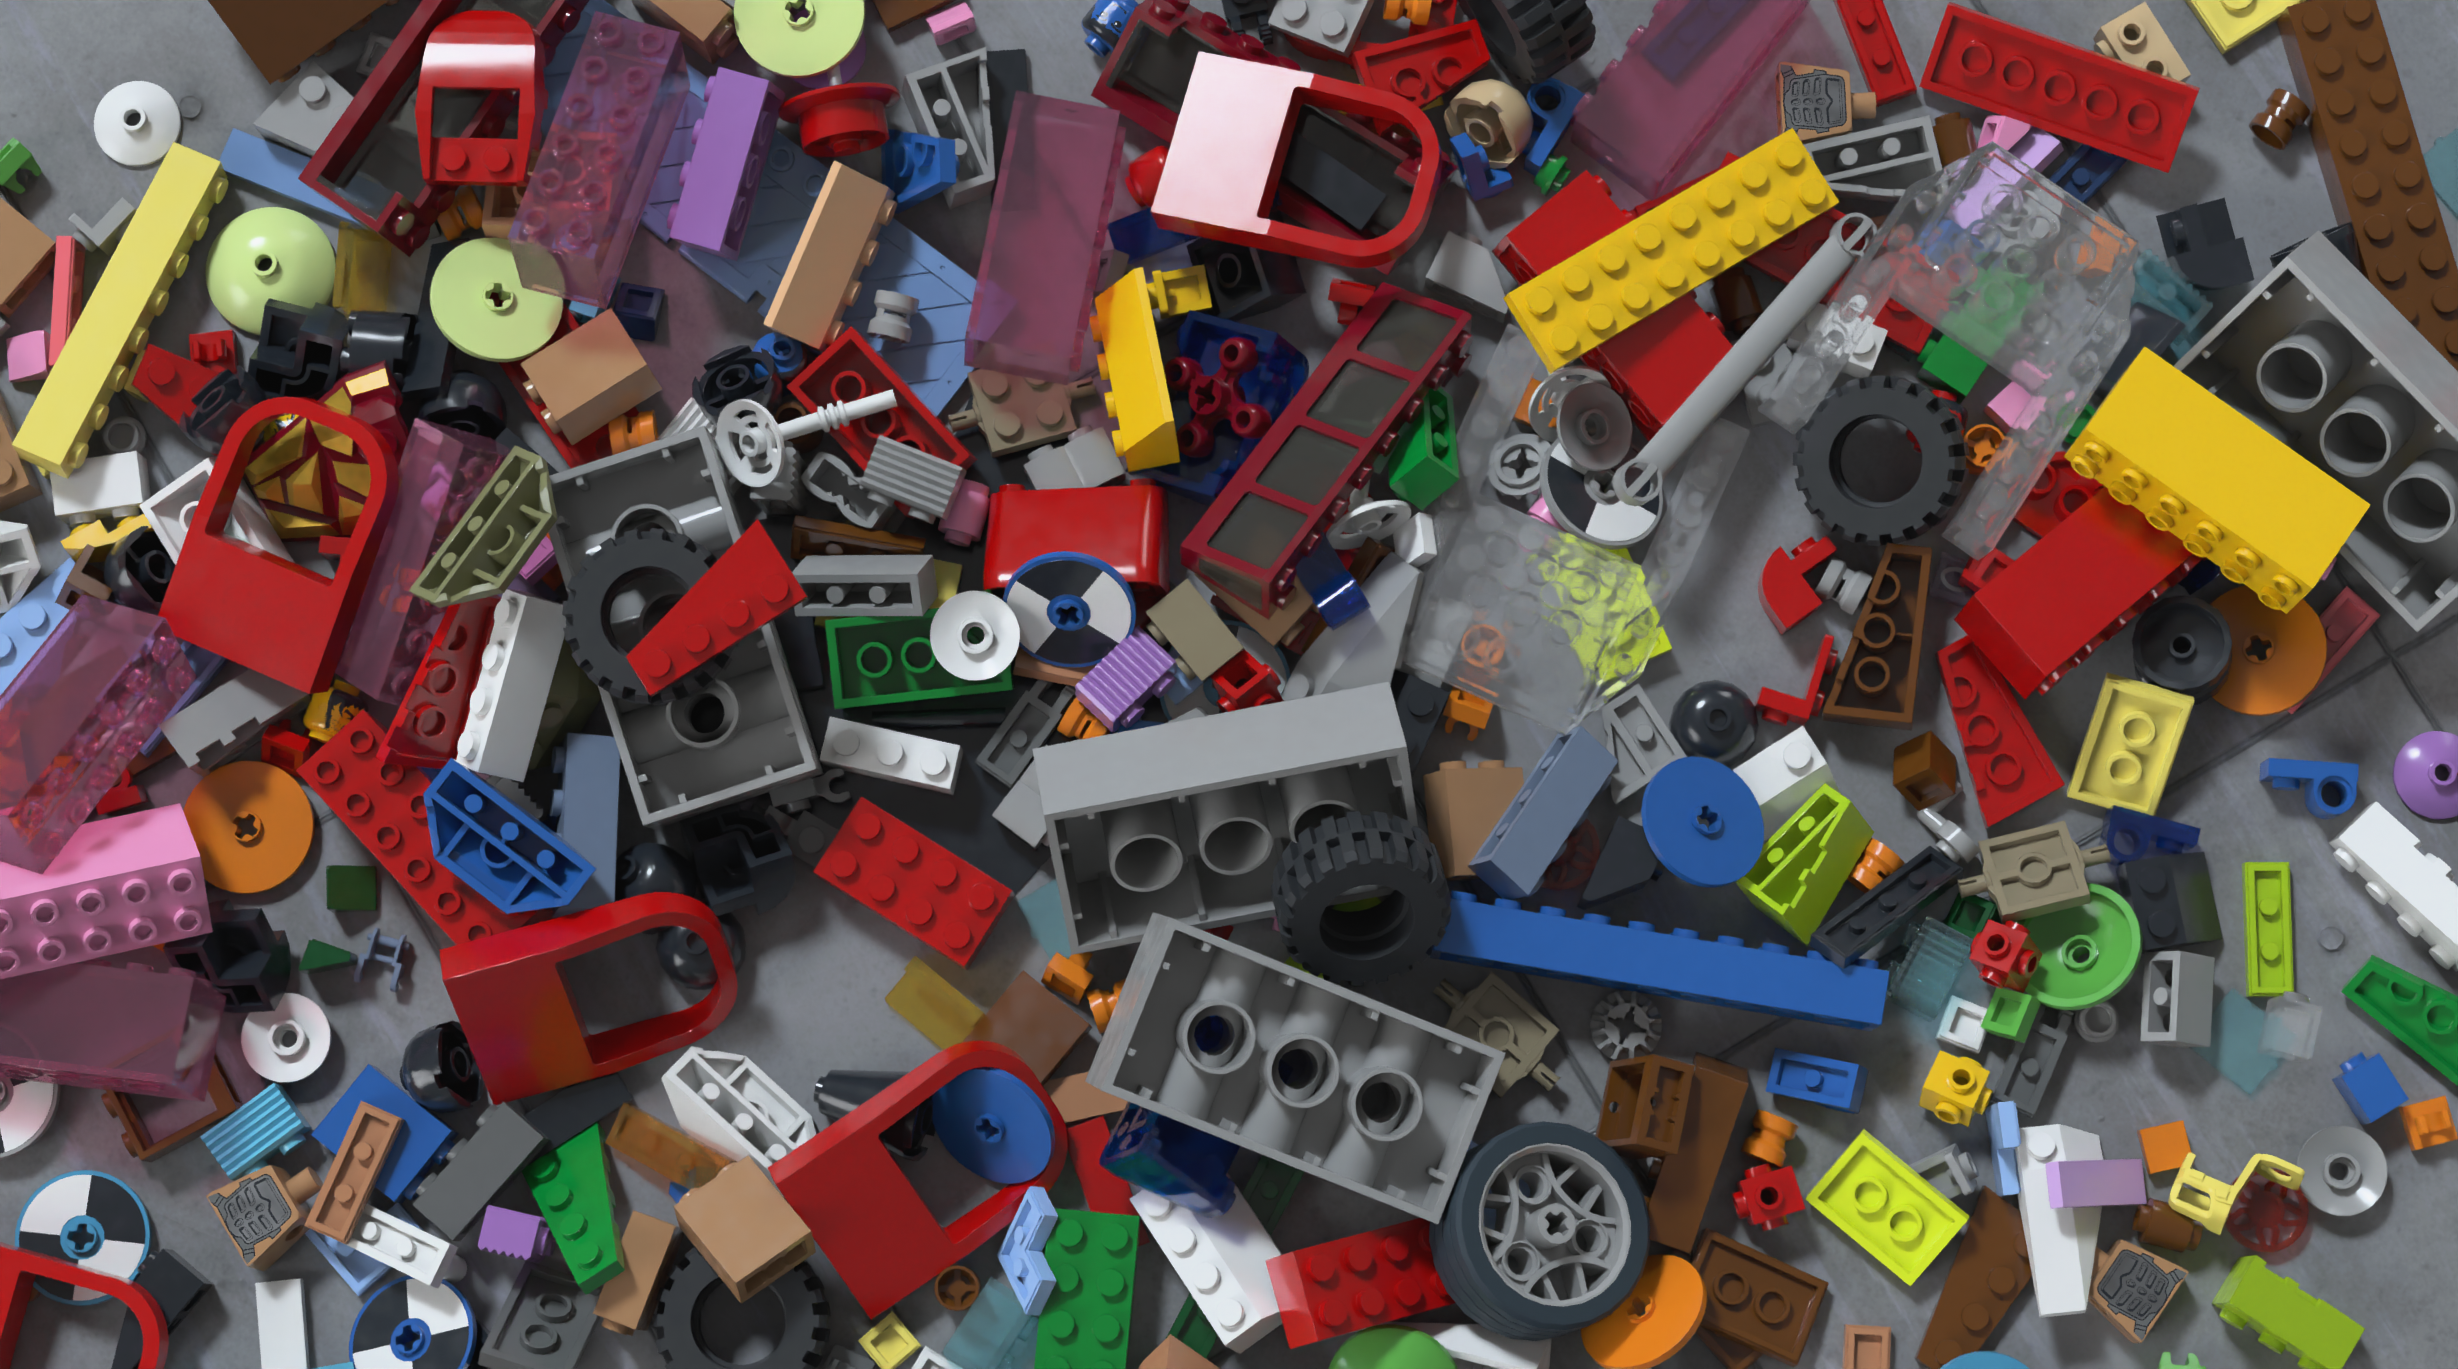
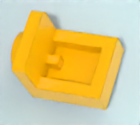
(1179, 291)

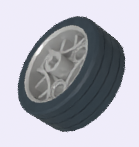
(1541, 1232)

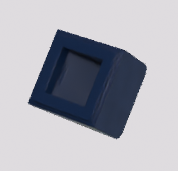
(639, 310)

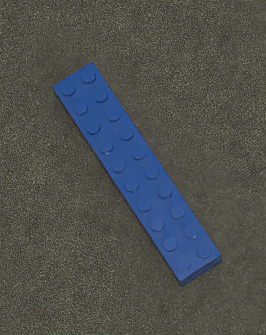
(1663, 964)

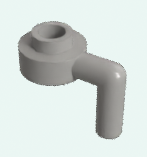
(1953, 841)

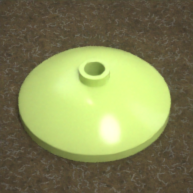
(299, 271)

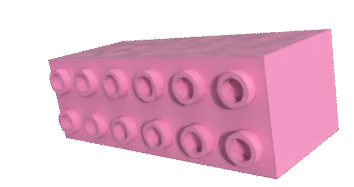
(106, 893)

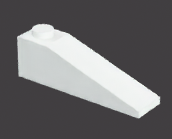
(1784, 778)
(2057, 1239)

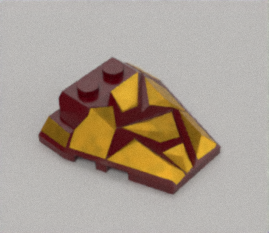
(318, 478)

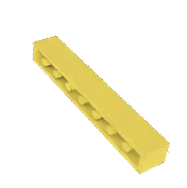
(121, 310)

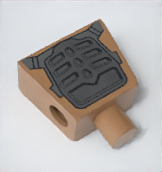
(1818, 102)
(265, 1212)
(2132, 1287)

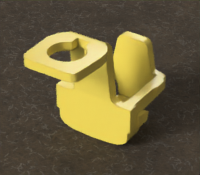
(2215, 1210)

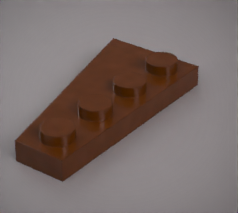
(1980, 1282)

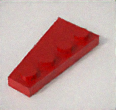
(725, 606)
(440, 694)
(1997, 740)

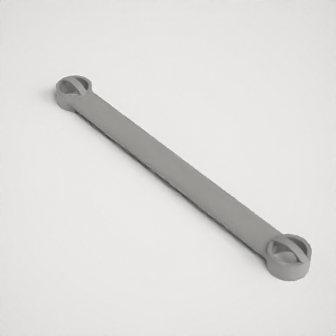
(1743, 361)

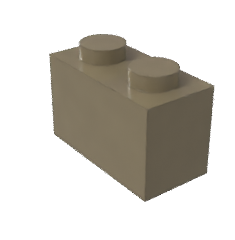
(1193, 631)

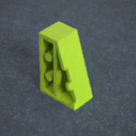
(1807, 862)
(2286, 1315)

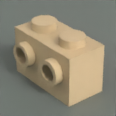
(2141, 42)

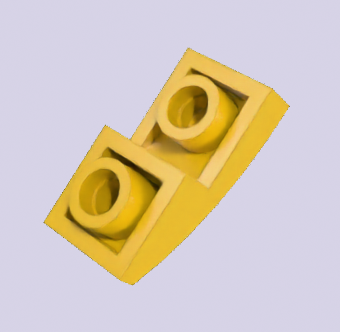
(100, 538)

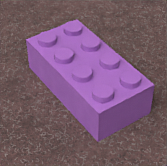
(725, 163)

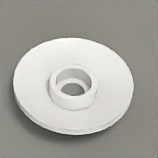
(148, 139)
(950, 638)
(264, 1033)

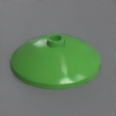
(2102, 929)
(1392, 1348)

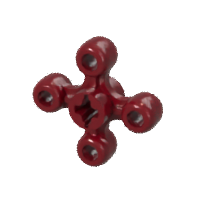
(1217, 397)

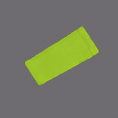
(2267, 928)

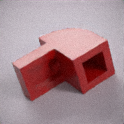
(1782, 585)

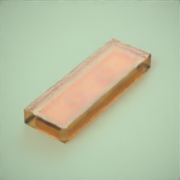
(665, 1148)

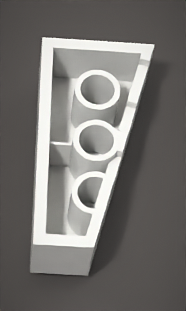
(2399, 875)

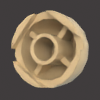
(1491, 117)

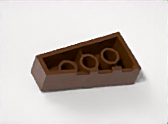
(1884, 654)
(1686, 1179)

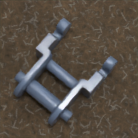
(375, 939)

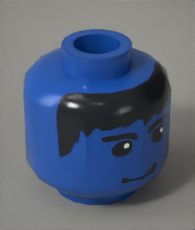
(1106, 24)
(787, 354)

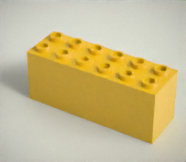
(2216, 481)

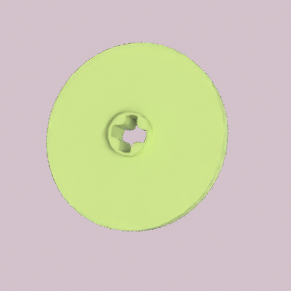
(800, 47)
(469, 317)

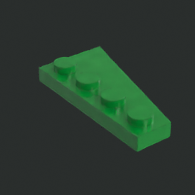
(2411, 1010)
(579, 1206)

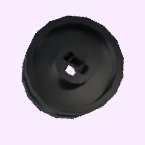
(2186, 625)

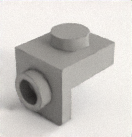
(107, 231)
(1949, 1171)

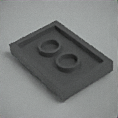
(541, 1322)

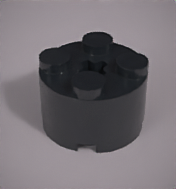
(378, 338)

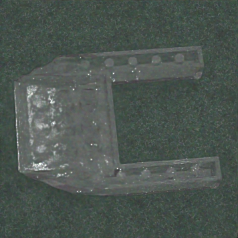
(2010, 277)
(1535, 610)

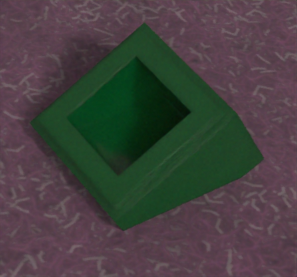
(351, 888)
(1971, 914)
(325, 957)

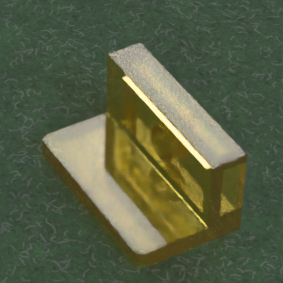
(361, 270)
(933, 1005)

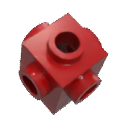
(1245, 684)
(2005, 955)
(1784, 1193)

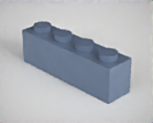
(588, 811)
(1544, 814)

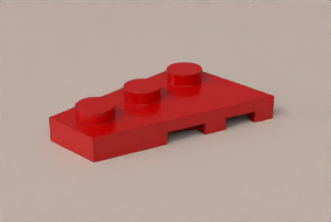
(1422, 65)
(170, 381)

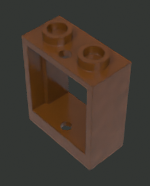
(1638, 1127)
(137, 1138)

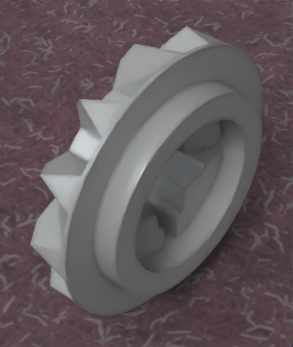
(1510, 456)
(1607, 1035)

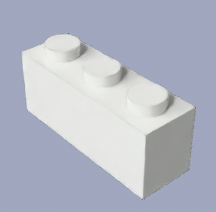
(891, 755)

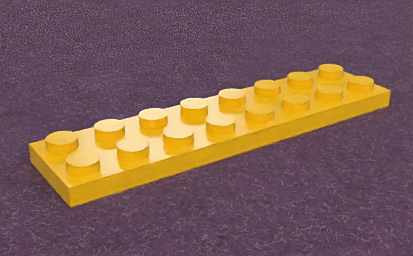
(1670, 250)

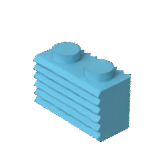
(257, 1133)

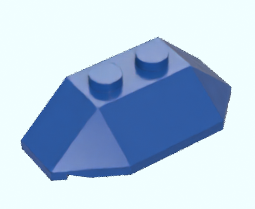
(500, 844)

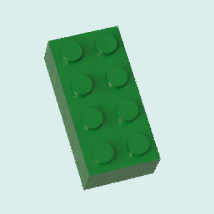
(893, 662)
(1093, 1295)

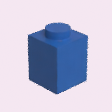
(2369, 1087)

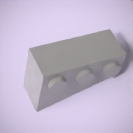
(954, 104)
(305, 111)
(1879, 160)
(231, 720)

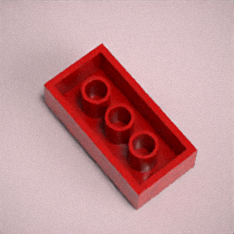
(855, 370)
(914, 883)
(1356, 1282)

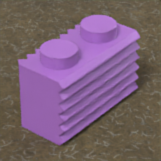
(1127, 680)
(516, 1235)

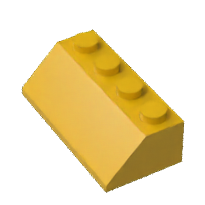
(1135, 373)

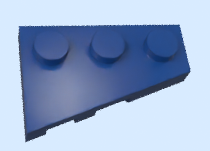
(917, 166)

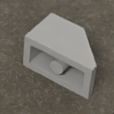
(1467, 276)

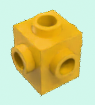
(1956, 1089)

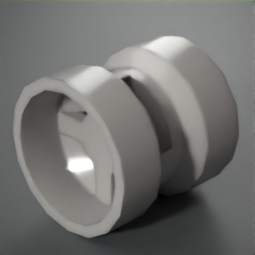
(891, 326)
(1851, 590)

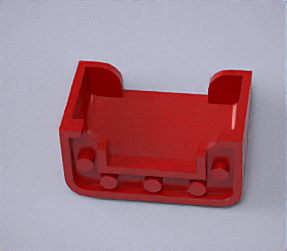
(1110, 523)

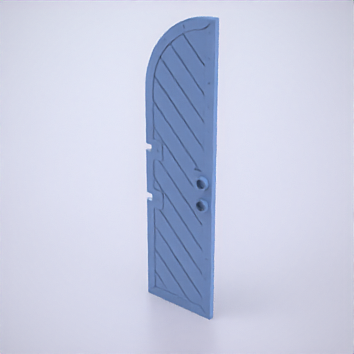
(782, 206)

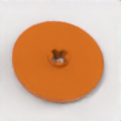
(2291, 664)
(282, 821)
(1674, 1308)

